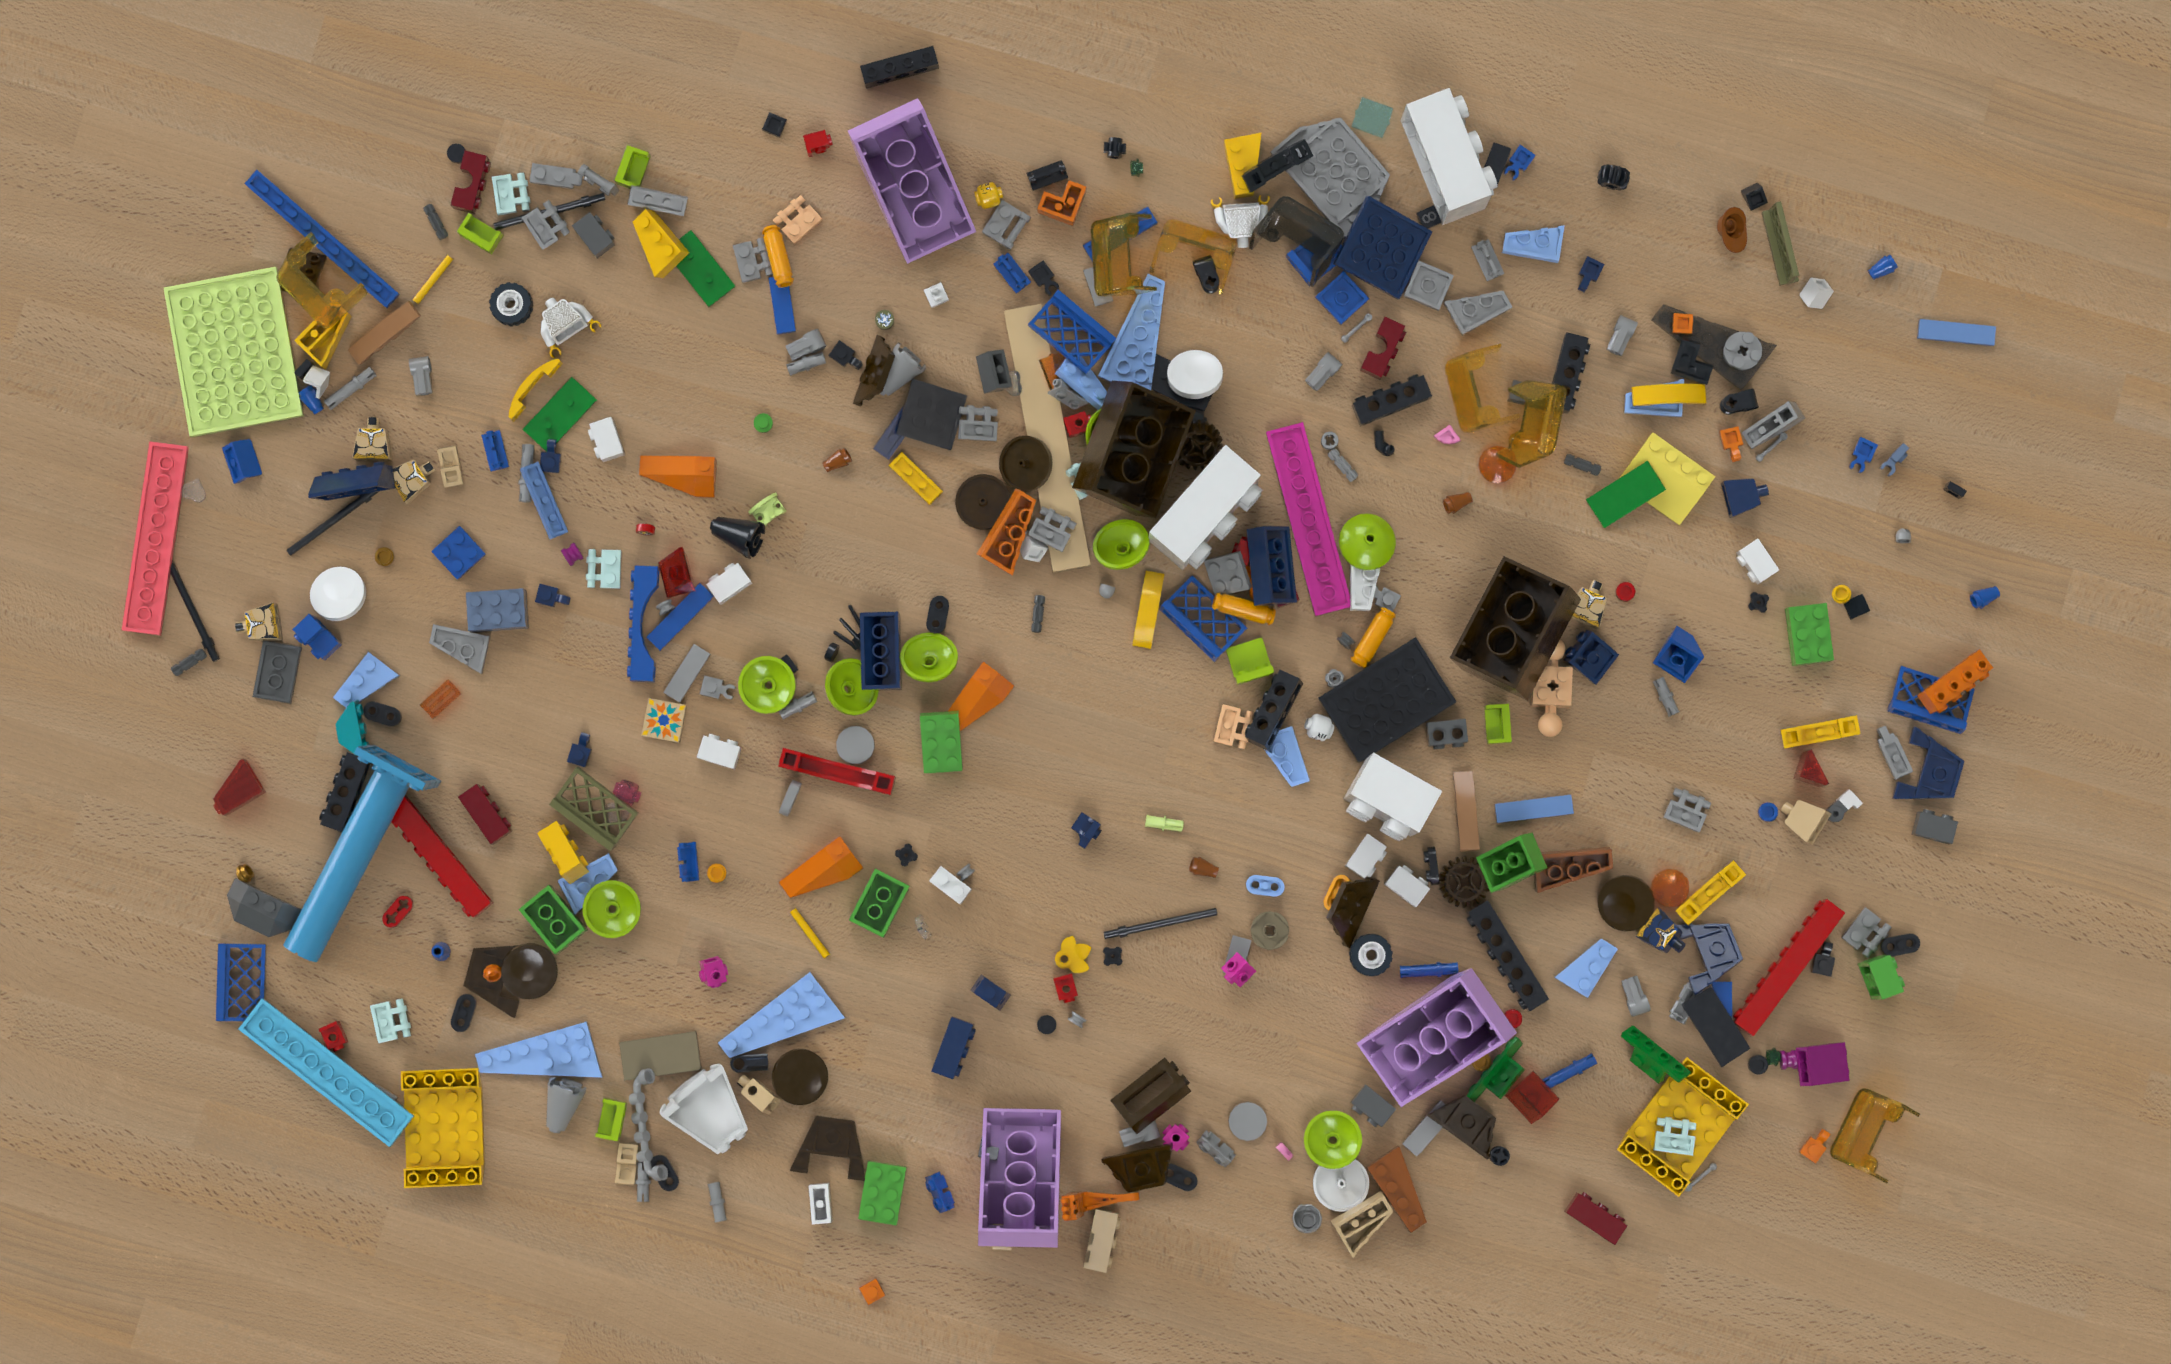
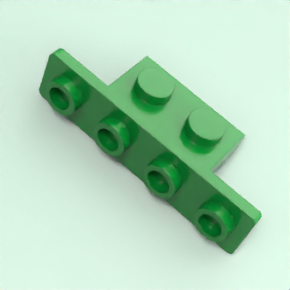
(1652, 1058)
(1501, 1073)

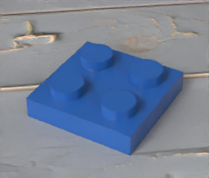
(1342, 298)
(458, 552)

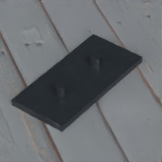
(1161, 385)
(1716, 1026)

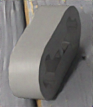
(790, 798)

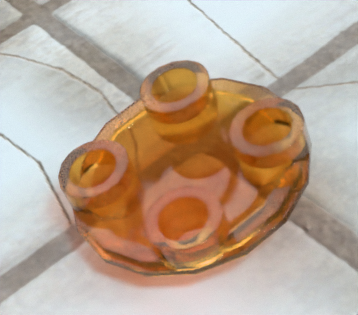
(1493, 467)
(1670, 887)

